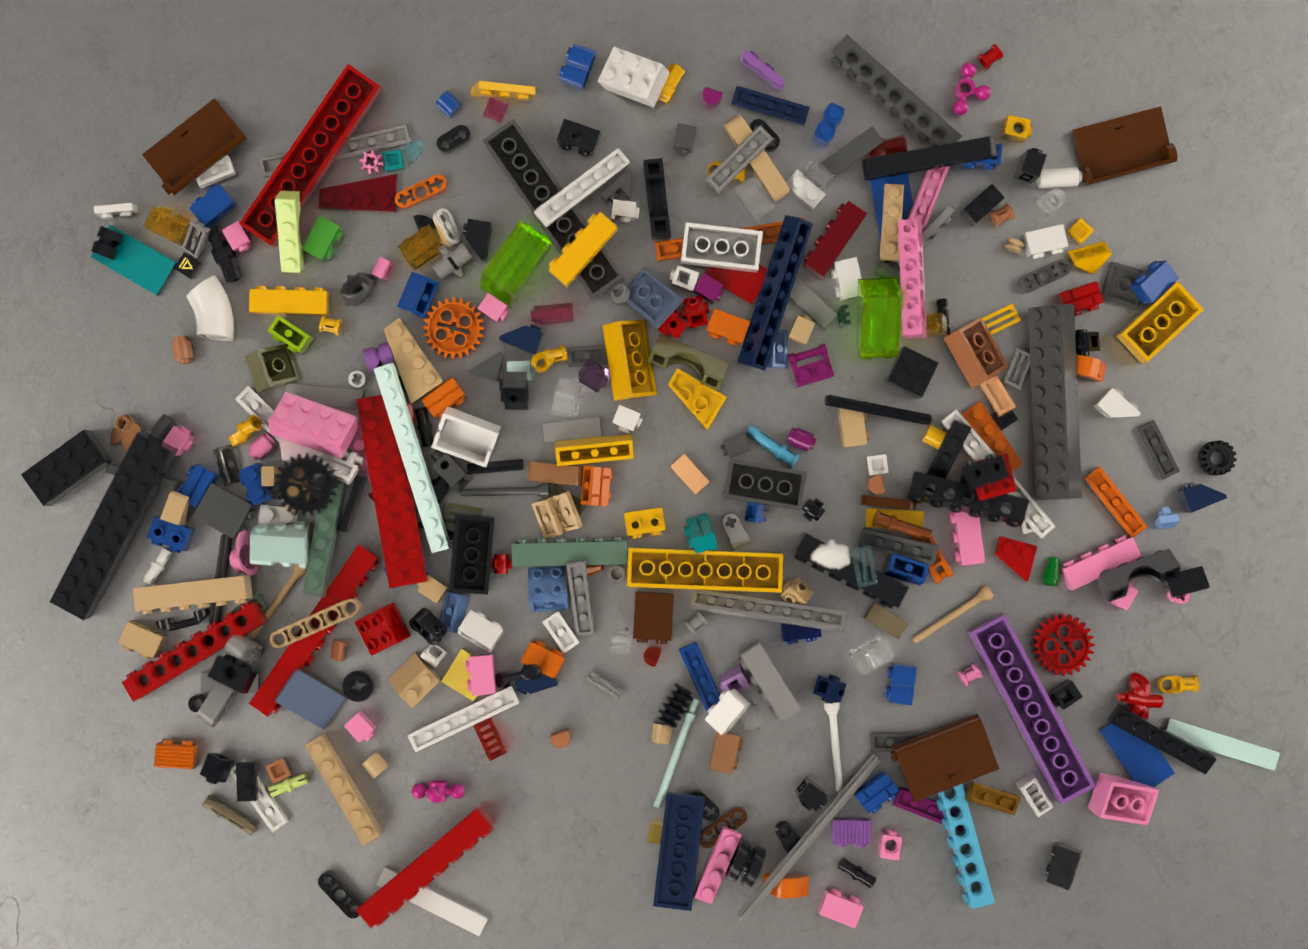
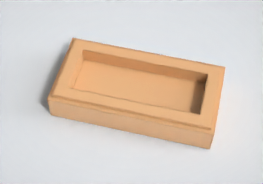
(998, 396)
(689, 474)

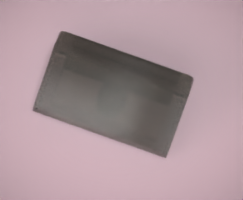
(228, 464)

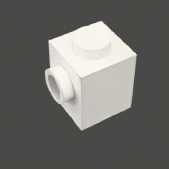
(627, 419)

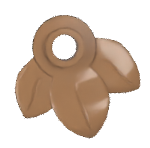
(124, 431)

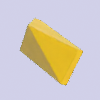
(1090, 257)

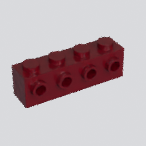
(835, 239)

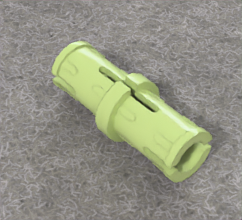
(288, 784)

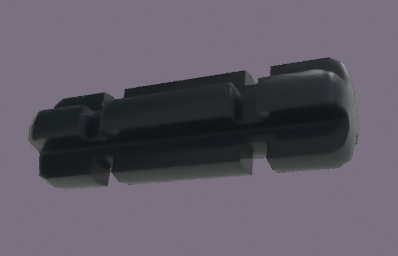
(942, 304)

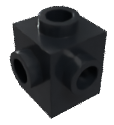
(1086, 342)

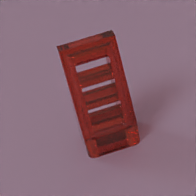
(491, 756)

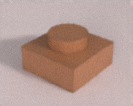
(278, 770)

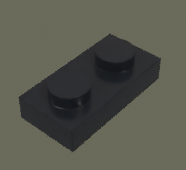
(246, 781)

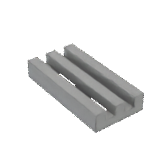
(200, 229)
(1012, 383)

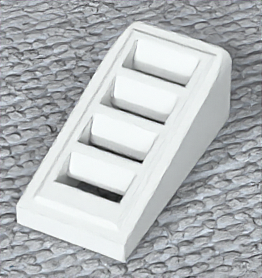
(1028, 784)

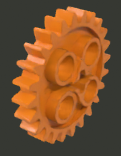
(458, 312)

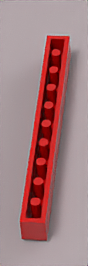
(300, 653)

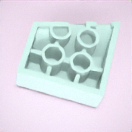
(281, 544)

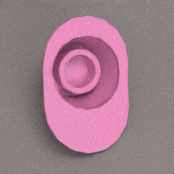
(240, 556)

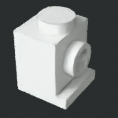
(624, 211)
(691, 276)

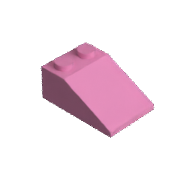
(1123, 799)

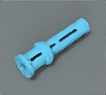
(780, 452)

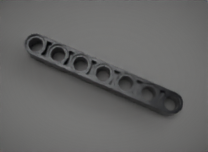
(929, 158)

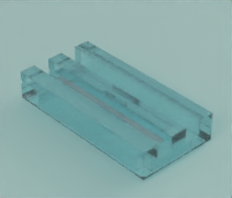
(856, 567)

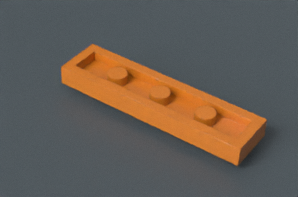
(1115, 502)

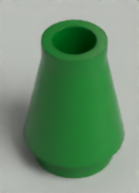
(1052, 572)

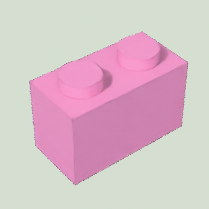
(481, 674)
(840, 908)

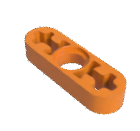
(431, 180)

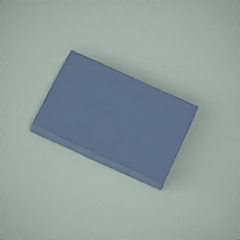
(652, 298)
(310, 698)

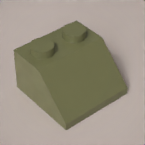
(272, 367)

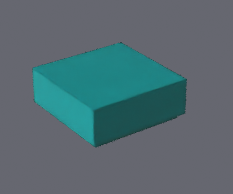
(393, 160)

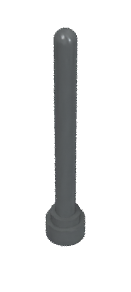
(542, 490)

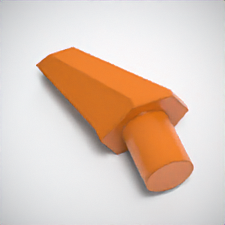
(592, 569)

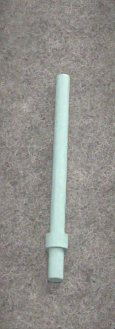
(689, 717)

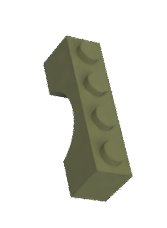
(709, 368)

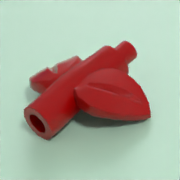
(1139, 696)

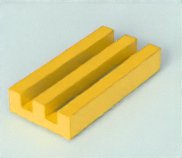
(1013, 313)

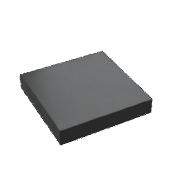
(1117, 285)

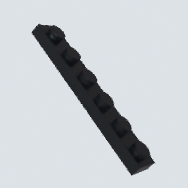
(1161, 739)

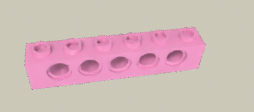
(912, 278)

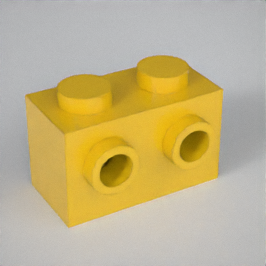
(644, 521)

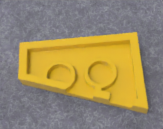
(502, 90)
(698, 398)

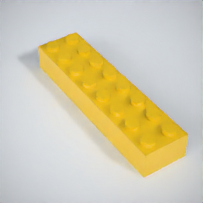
(705, 570)

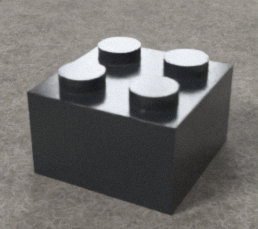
(911, 372)

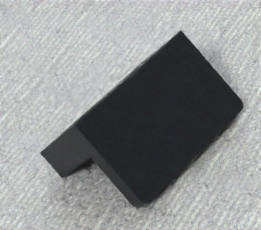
(1187, 582)

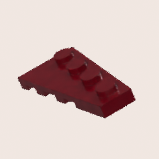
(365, 195)

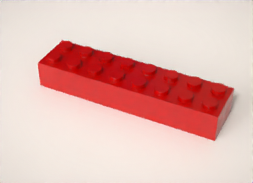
(423, 868)

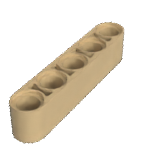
(762, 165)
(306, 623)

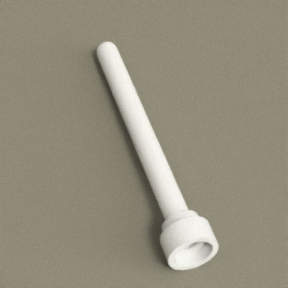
(832, 711)

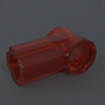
(890, 146)

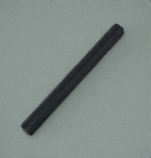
(876, 409)

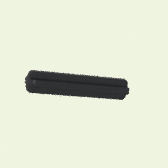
(496, 466)

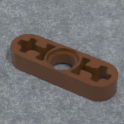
(888, 502)
(737, 823)

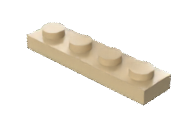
(891, 214)

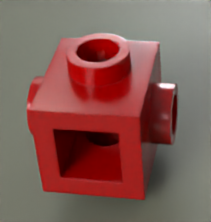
(695, 311)
(673, 325)

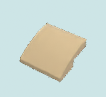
(556, 514)

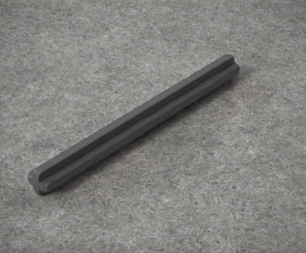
(221, 572)

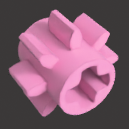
(377, 163)

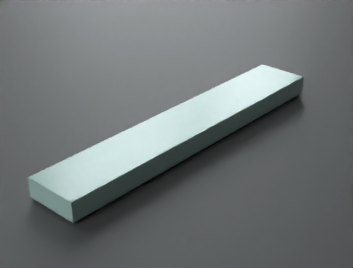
(1224, 744)

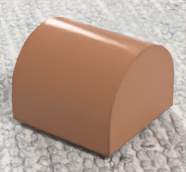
(875, 484)
(561, 738)

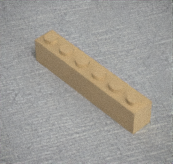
(192, 593)
(344, 789)

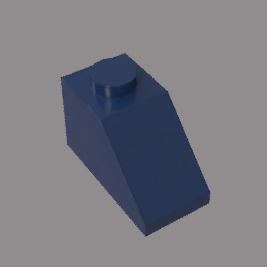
(524, 338)
(1198, 496)
(532, 686)

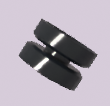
(746, 863)

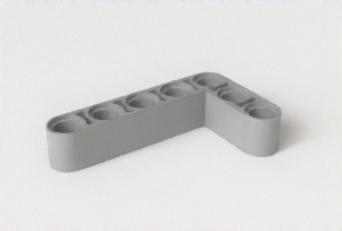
(221, 696)

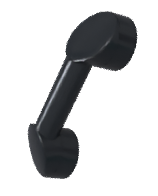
(199, 616)
(528, 672)

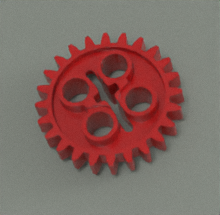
(1051, 656)

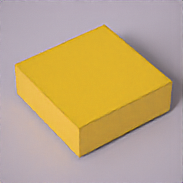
(1080, 231)

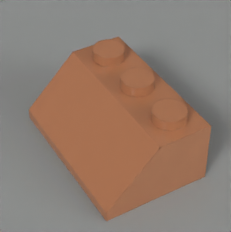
(976, 352)

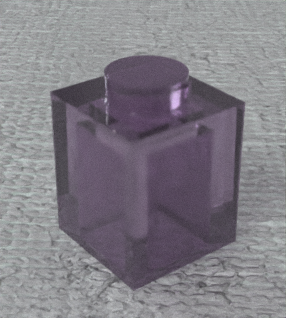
(593, 375)

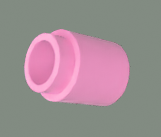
(262, 446)

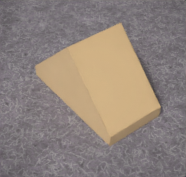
(176, 509)

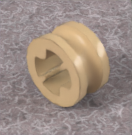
(1014, 245)

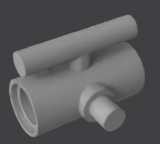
(451, 260)

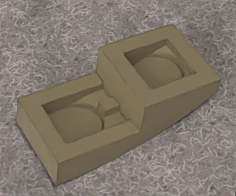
(886, 620)

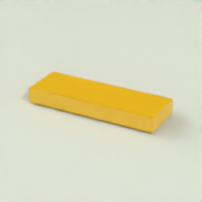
(912, 517)

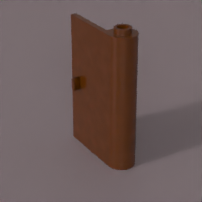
(194, 147)
(1113, 152)
(949, 750)

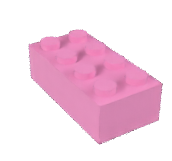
(313, 425)

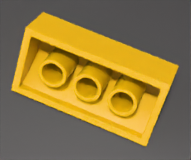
(628, 359)

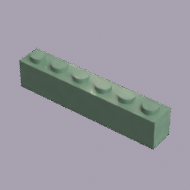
(323, 544)
(559, 552)

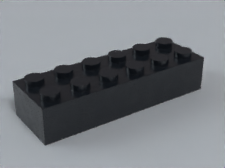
(888, 590)

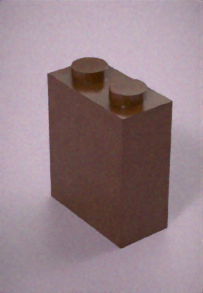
(653, 617)

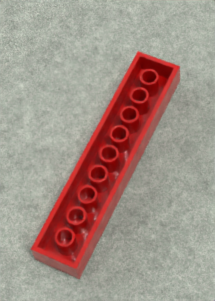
(313, 149)

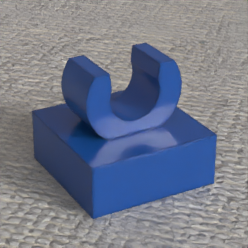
(755, 512)

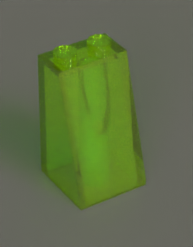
(514, 263)
(878, 317)

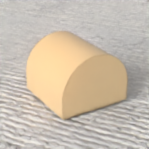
(661, 733)
(375, 765)

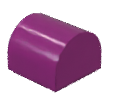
(711, 98)

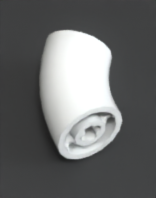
(212, 310)

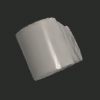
(736, 534)

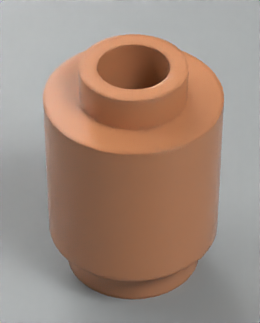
(182, 350)

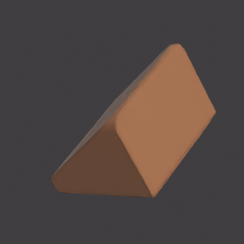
(338, 650)

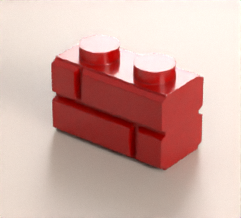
(1082, 297)

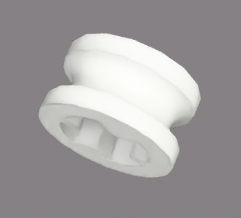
(352, 377)

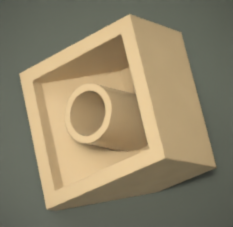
(414, 680)

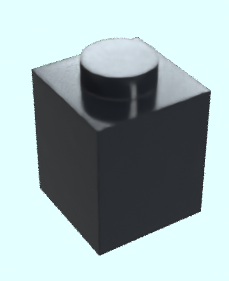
(216, 768)

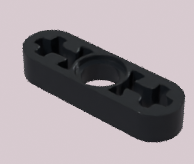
(341, 886)

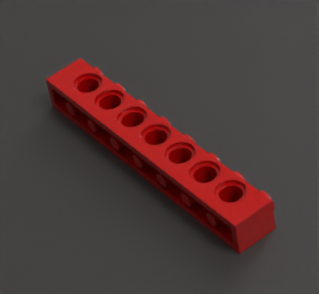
(138, 689)

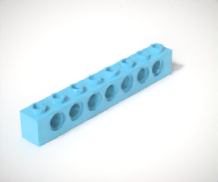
(983, 894)

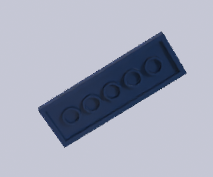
(679, 851)

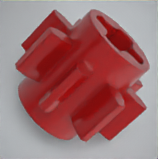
(501, 564)

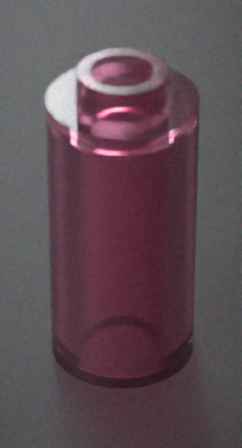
(552, 313)

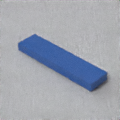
(700, 675)

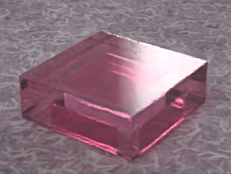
(495, 110)

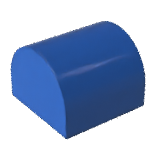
(448, 104)

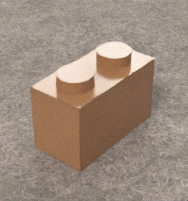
(724, 752)

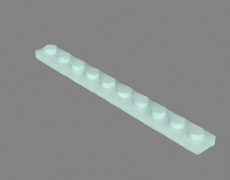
(412, 457)

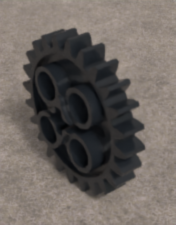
(311, 467)

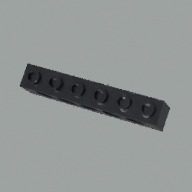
(959, 490)

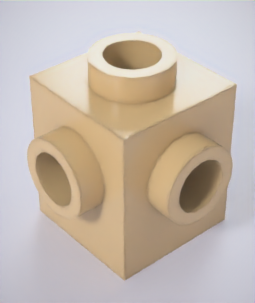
(796, 592)

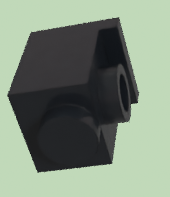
(1071, 697)

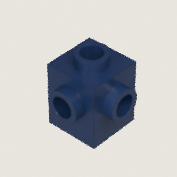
(829, 688)

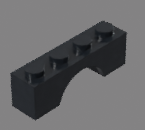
(657, 198)
(1159, 566)

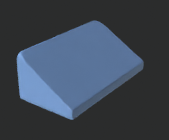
(778, 355)
(453, 610)

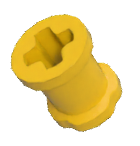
(330, 325)

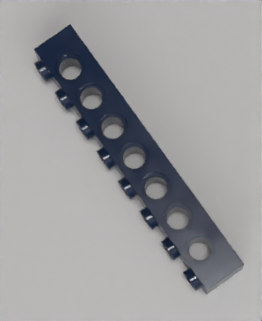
(775, 292)

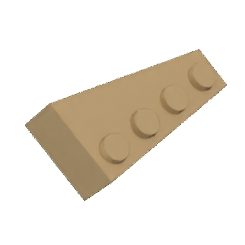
(412, 362)

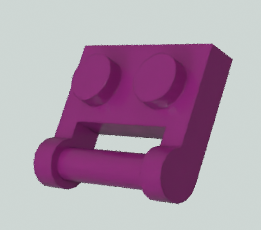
(814, 371)

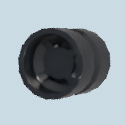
(107, 243)

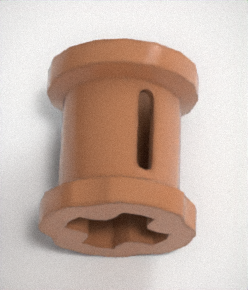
(1002, 215)

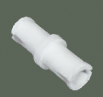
(157, 566)

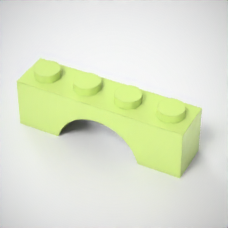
(288, 231)

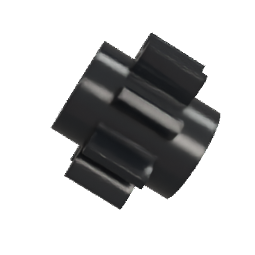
(813, 509)

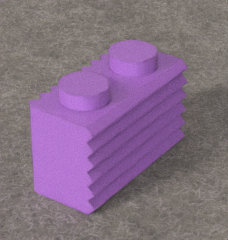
(851, 831)

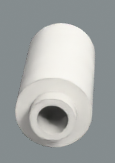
(1059, 177)

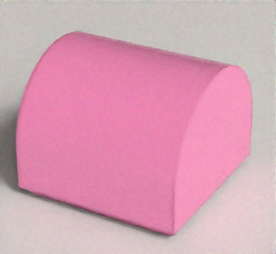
(383, 269)

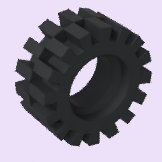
(1228, 455)

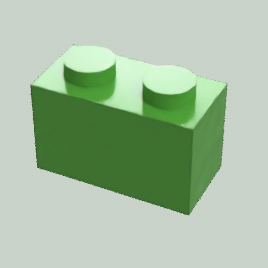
(322, 239)

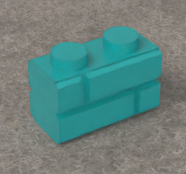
(700, 533)

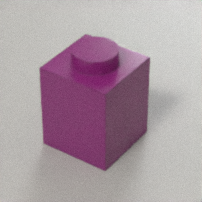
(709, 289)

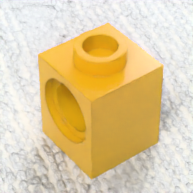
(1008, 128)

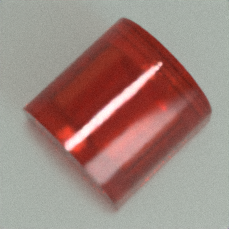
(652, 655)

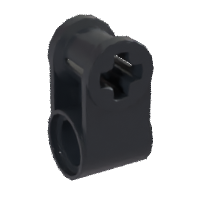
(427, 625)
(788, 840)

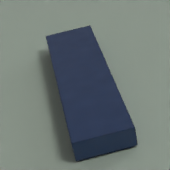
(770, 106)

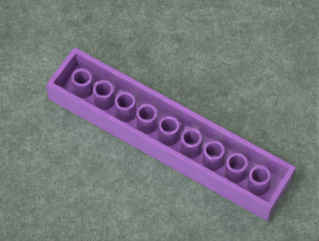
(1031, 708)

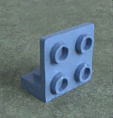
(547, 588)

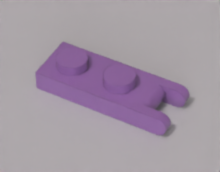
(765, 70)

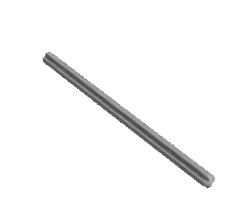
(808, 838)

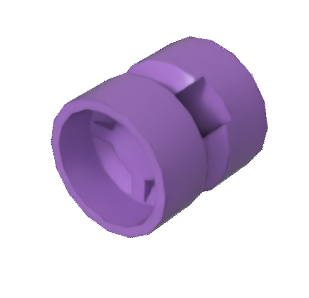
(378, 356)

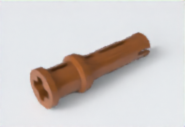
(893, 523)

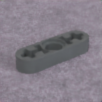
(1054, 265)

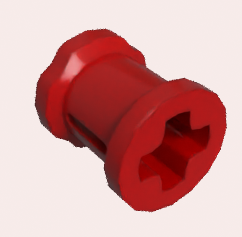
(990, 56)

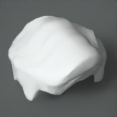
(831, 555)

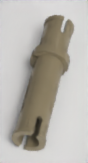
(221, 810)

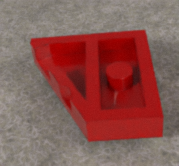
(1016, 555)

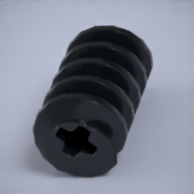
(675, 706)

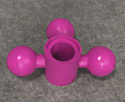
(982, 92)
(437, 791)

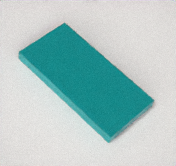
(139, 263)

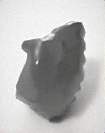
(357, 288)

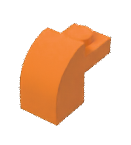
(1090, 368)
(791, 886)

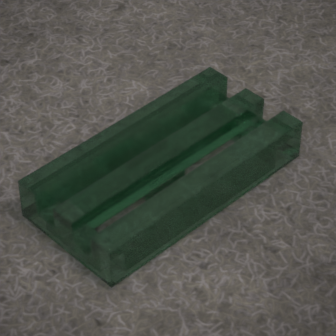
(842, 316)

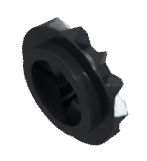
(353, 694)

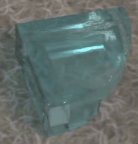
(413, 150)

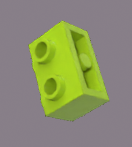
(290, 334)

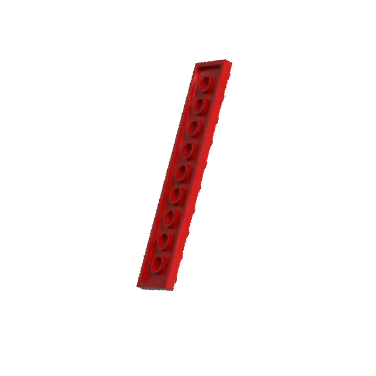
(391, 496)

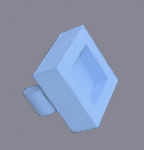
(1165, 519)

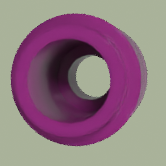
(801, 439)

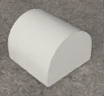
(433, 655)

